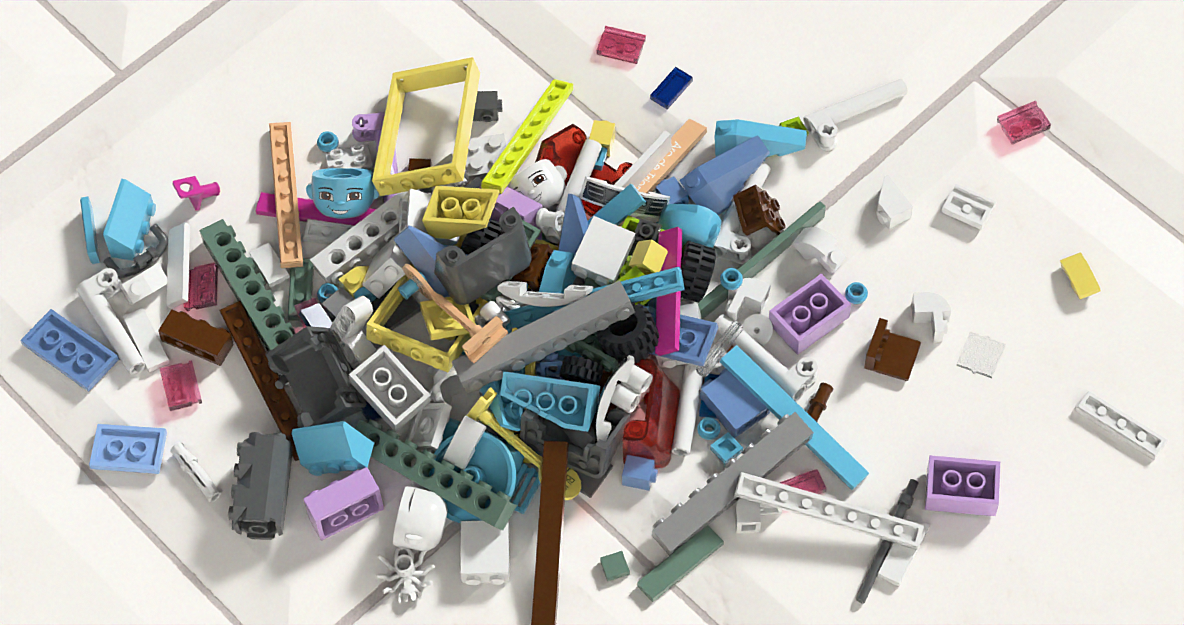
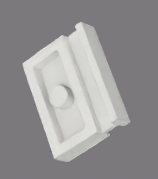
(968, 206)

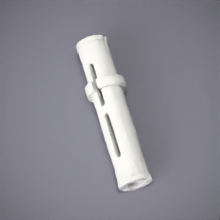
(190, 465)

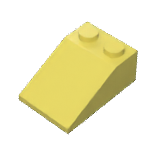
(458, 211)

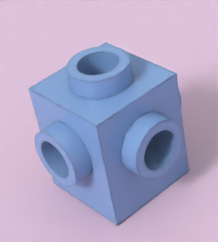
(552, 359)

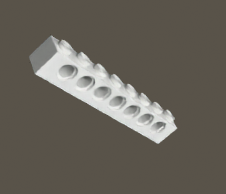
(360, 236)

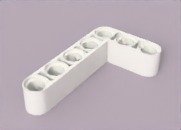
(348, 331)

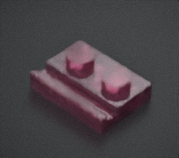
(621, 44)
(1023, 122)
(202, 287)
(180, 385)

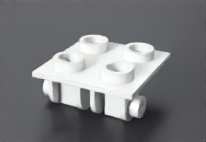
(353, 157)

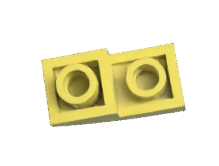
(1080, 275)

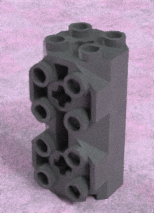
(261, 485)

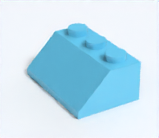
(128, 221)
(332, 448)

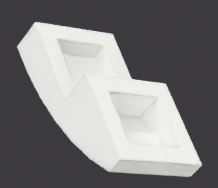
(269, 265)
(464, 442)

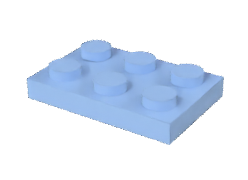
(128, 448)

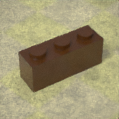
(196, 337)

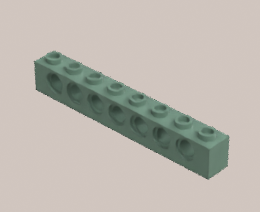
(214, 238)
(499, 509)

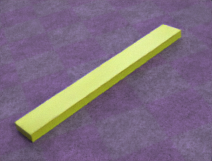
(527, 136)

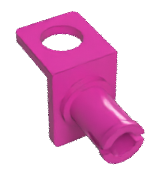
(196, 191)

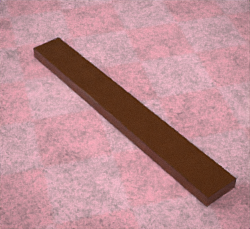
(257, 363)
(550, 533)

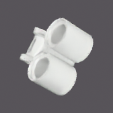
(630, 394)

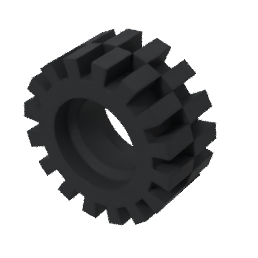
(581, 370)

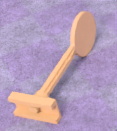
(482, 338)

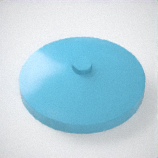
(490, 464)

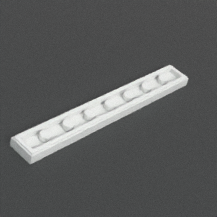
(829, 510)

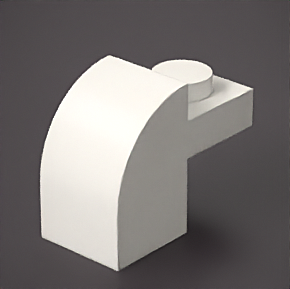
(819, 244)
(751, 295)
(932, 309)
(749, 513)

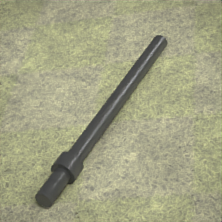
(904, 503)

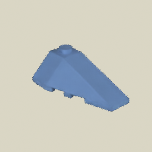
(723, 176)
(422, 251)

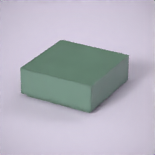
(614, 566)

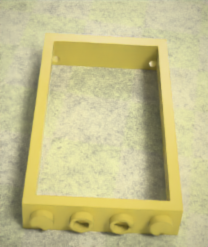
(416, 80)
(412, 348)

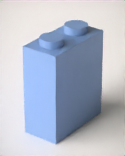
(732, 403)

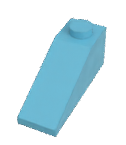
(558, 273)

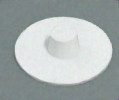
(759, 328)

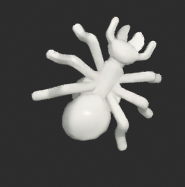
(494, 309)
(405, 569)

